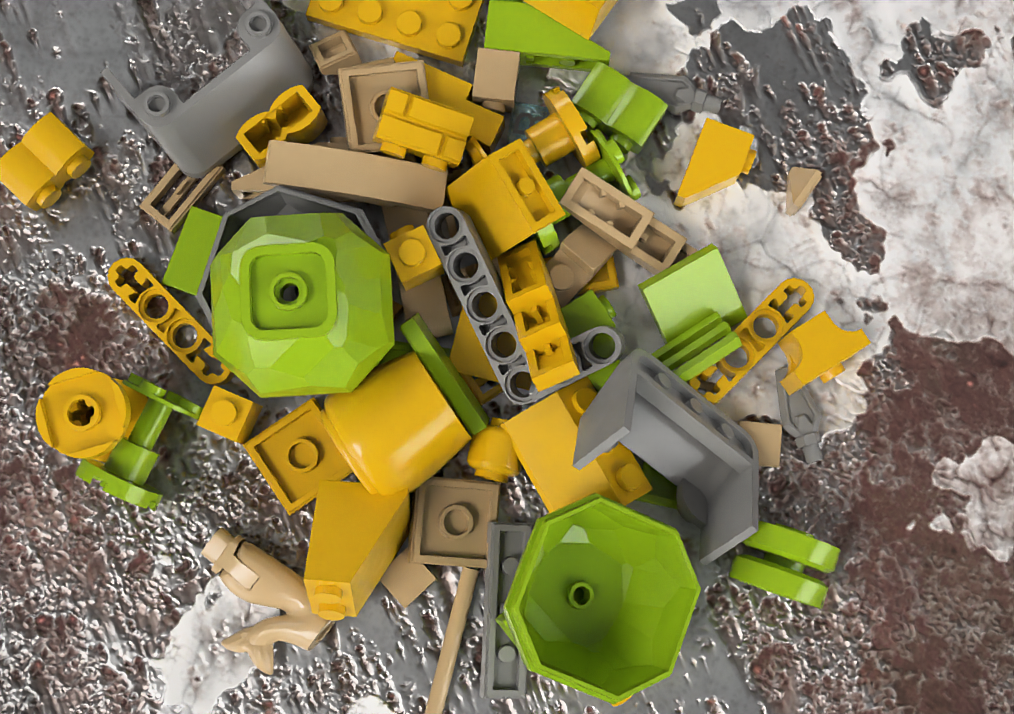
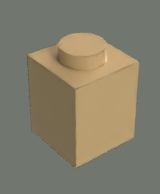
(496, 79)

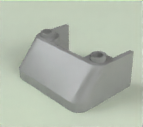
(205, 126)
(684, 441)

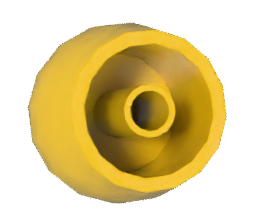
(395, 426)

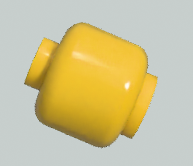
(493, 453)

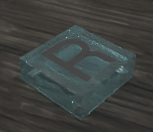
(523, 117)

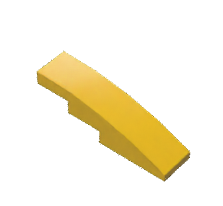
(537, 316)

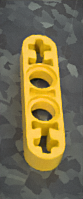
(171, 322)
(754, 345)

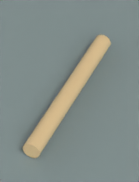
(452, 641)

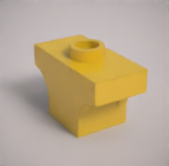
(818, 351)

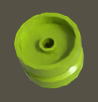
(784, 562)

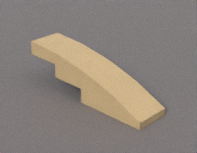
(353, 176)
(624, 223)

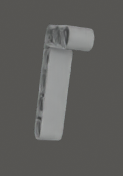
(490, 328)

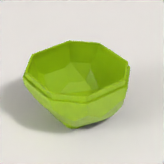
(324, 336)
(632, 607)

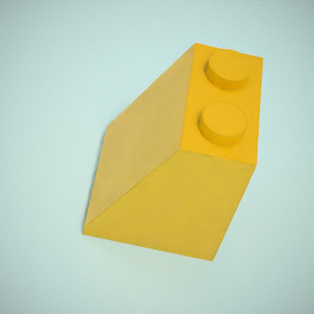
(352, 545)

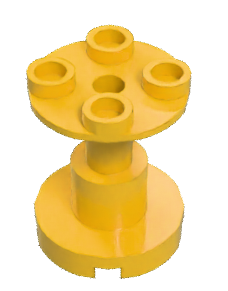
(553, 136)
(87, 413)

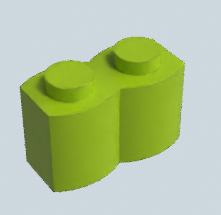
(618, 108)

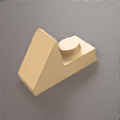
(577, 262)

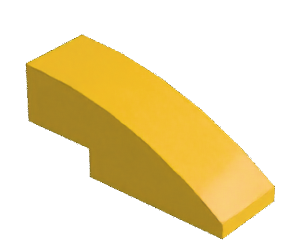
(457, 93)

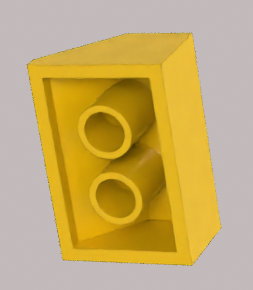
(546, 444)

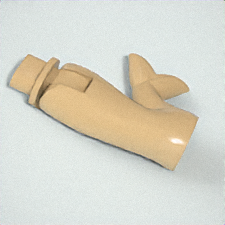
(264, 582)

